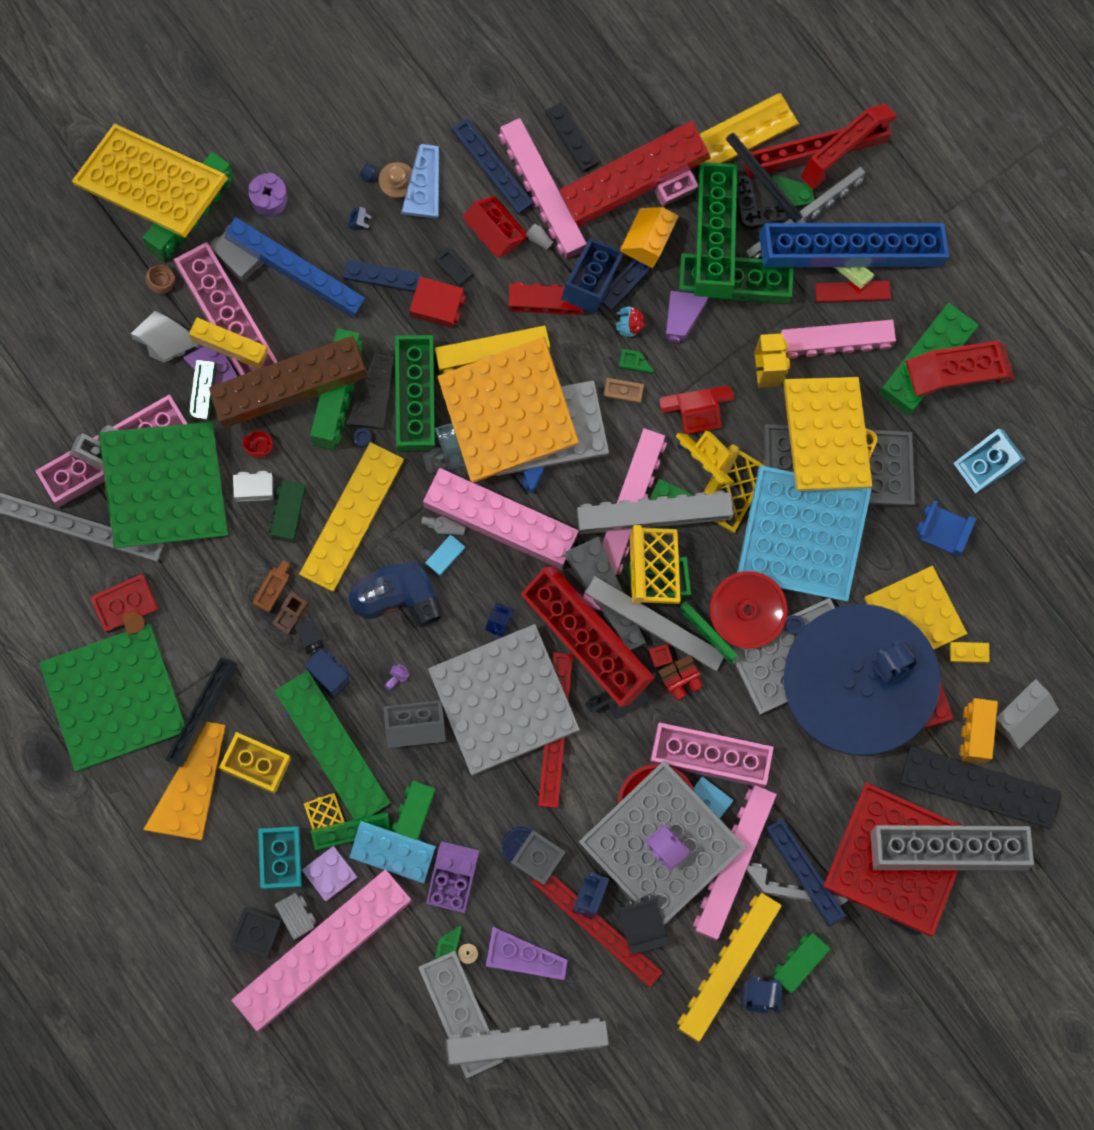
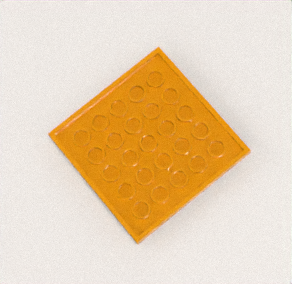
(508, 409)

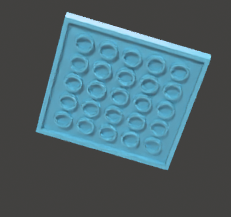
(804, 536)

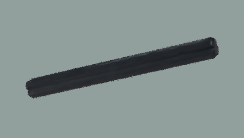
(764, 177)

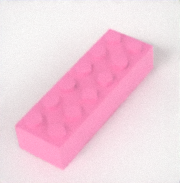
(712, 755)

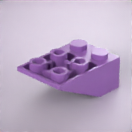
(452, 877)

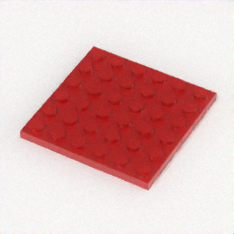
(902, 895)

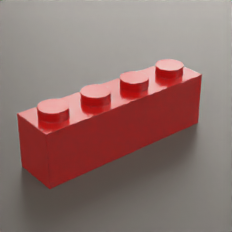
(540, 299)

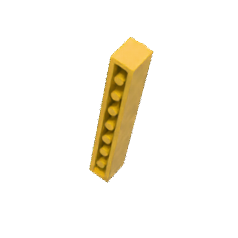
(729, 967)

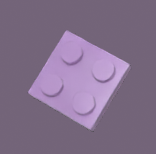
(329, 873)

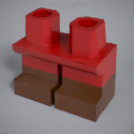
(679, 675)

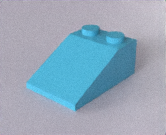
(989, 460)

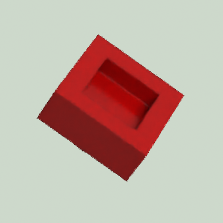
(660, 656)

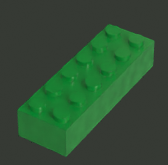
(164, 242)
(750, 283)
(947, 331)
(414, 393)
(332, 407)

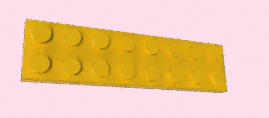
(351, 517)

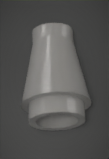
(538, 235)

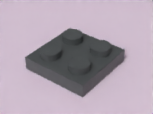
(538, 857)

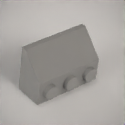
(1026, 714)

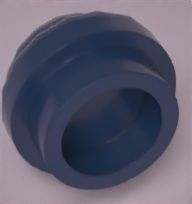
(369, 173)

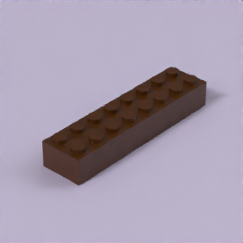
(288, 382)

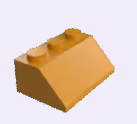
(649, 234)

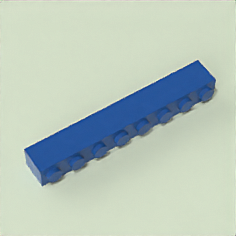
(294, 267)

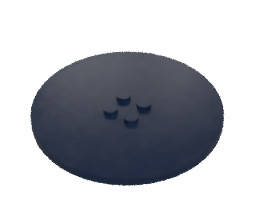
(840, 693)

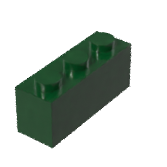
(287, 511)

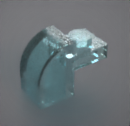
(450, 447)

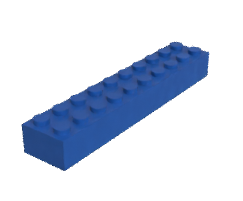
(853, 245)

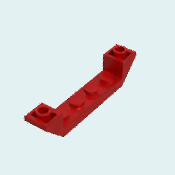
(845, 141)

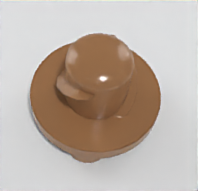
(395, 180)

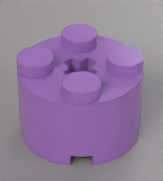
(265, 204)
(667, 847)

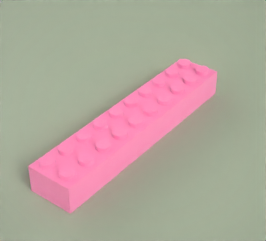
(321, 950)

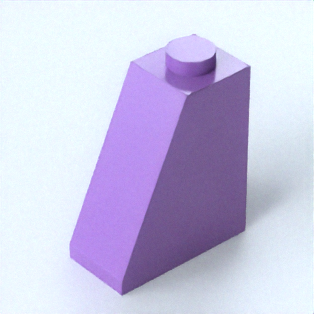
(682, 314)

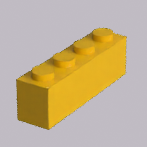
(228, 343)

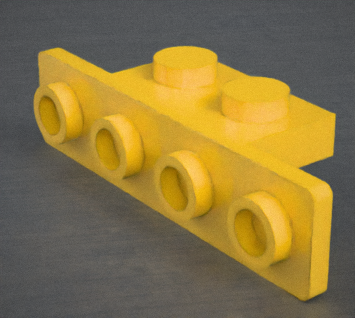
(710, 453)

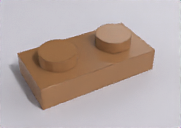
(623, 390)

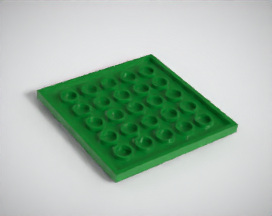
(162, 484)
(112, 698)

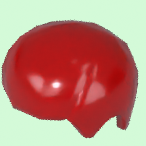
(258, 444)

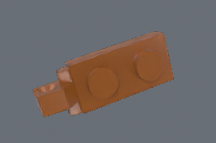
(272, 587)

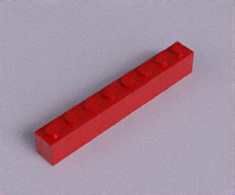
(801, 150)

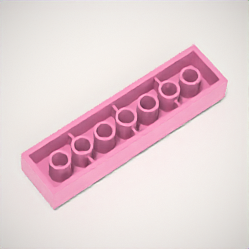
(219, 299)
(71, 477)
(500, 518)

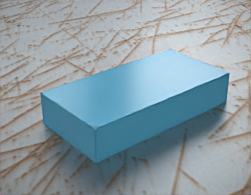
(445, 555)

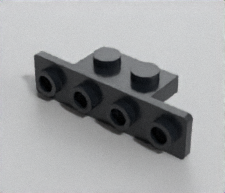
(598, 701)

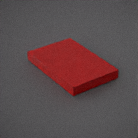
(122, 599)

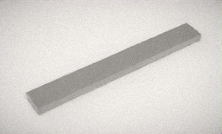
(654, 623)

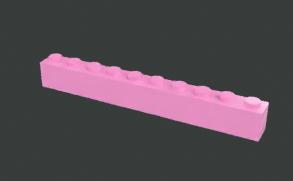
(634, 488)

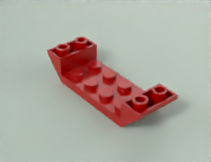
(959, 367)

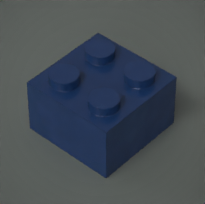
(327, 673)

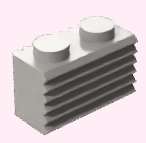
(295, 916)

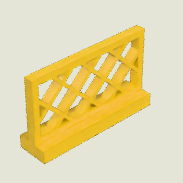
(714, 486)
(638, 562)

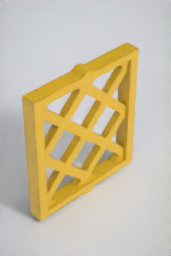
(319, 800)

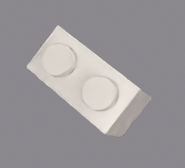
(253, 486)

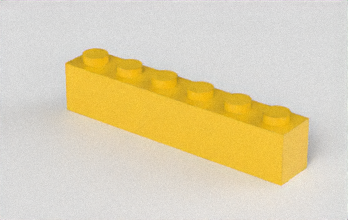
(464, 353)

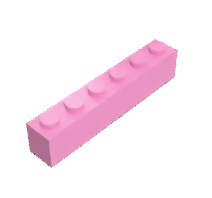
(839, 338)

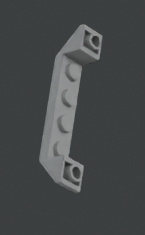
(758, 876)

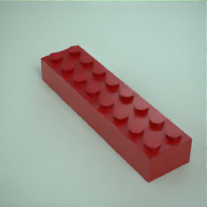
(635, 173)
(587, 636)

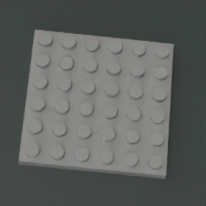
(503, 699)
(660, 800)

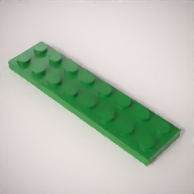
(332, 746)

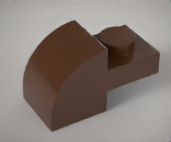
(291, 612)

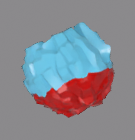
(631, 321)

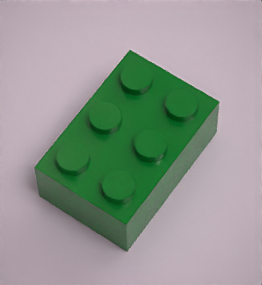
(685, 591)

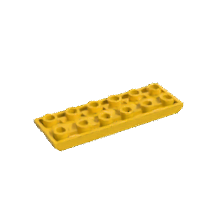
(751, 127)

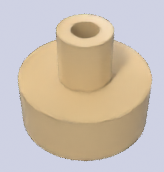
(467, 959)

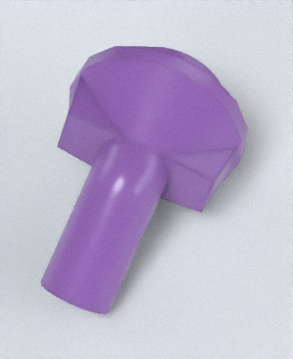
(399, 673)

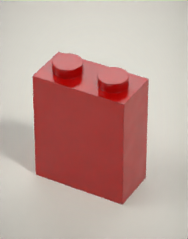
(437, 302)

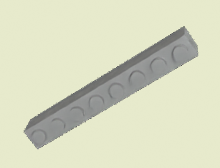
(654, 513)
(526, 1043)

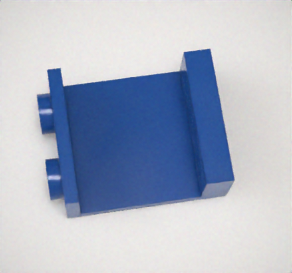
(945, 529)

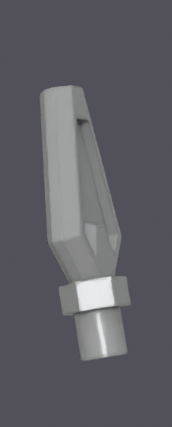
(444, 525)

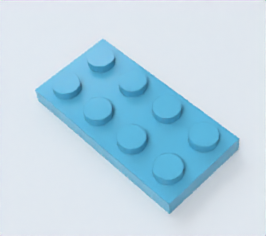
(392, 852)

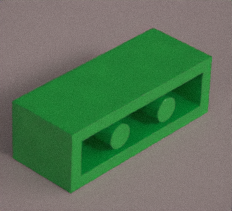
(414, 810)
(800, 962)

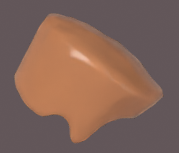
(160, 279)

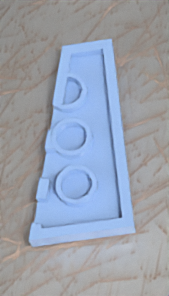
(422, 190)

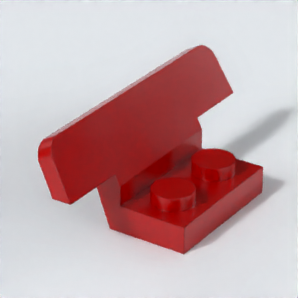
(698, 408)

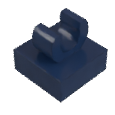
(357, 218)

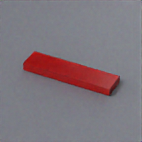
(852, 293)

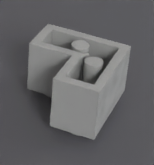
(88, 449)

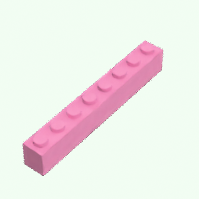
(543, 189)
(728, 880)

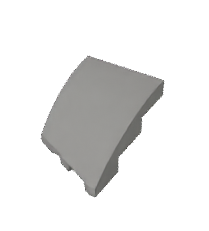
(163, 337)

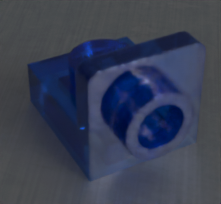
(499, 619)

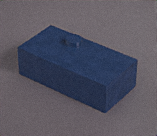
(592, 275)

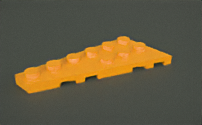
(188, 796)

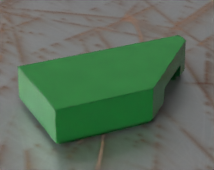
(634, 361)
(448, 943)

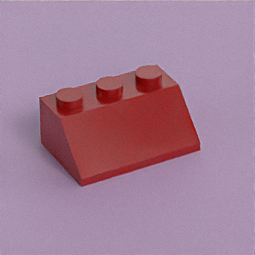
(495, 226)

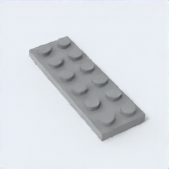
(455, 1003)

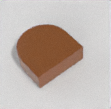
(133, 622)

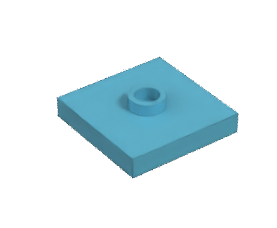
(712, 797)

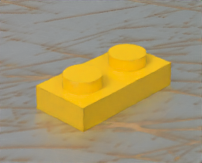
(969, 652)

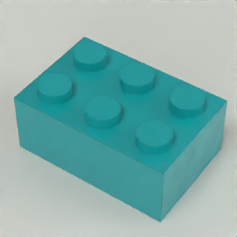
(280, 858)

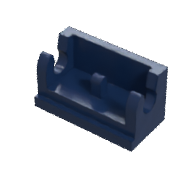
(590, 895)

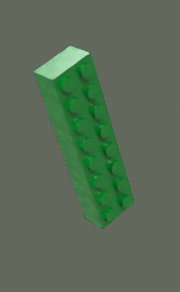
(715, 230)

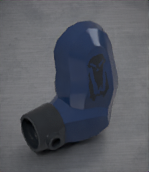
(393, 588)

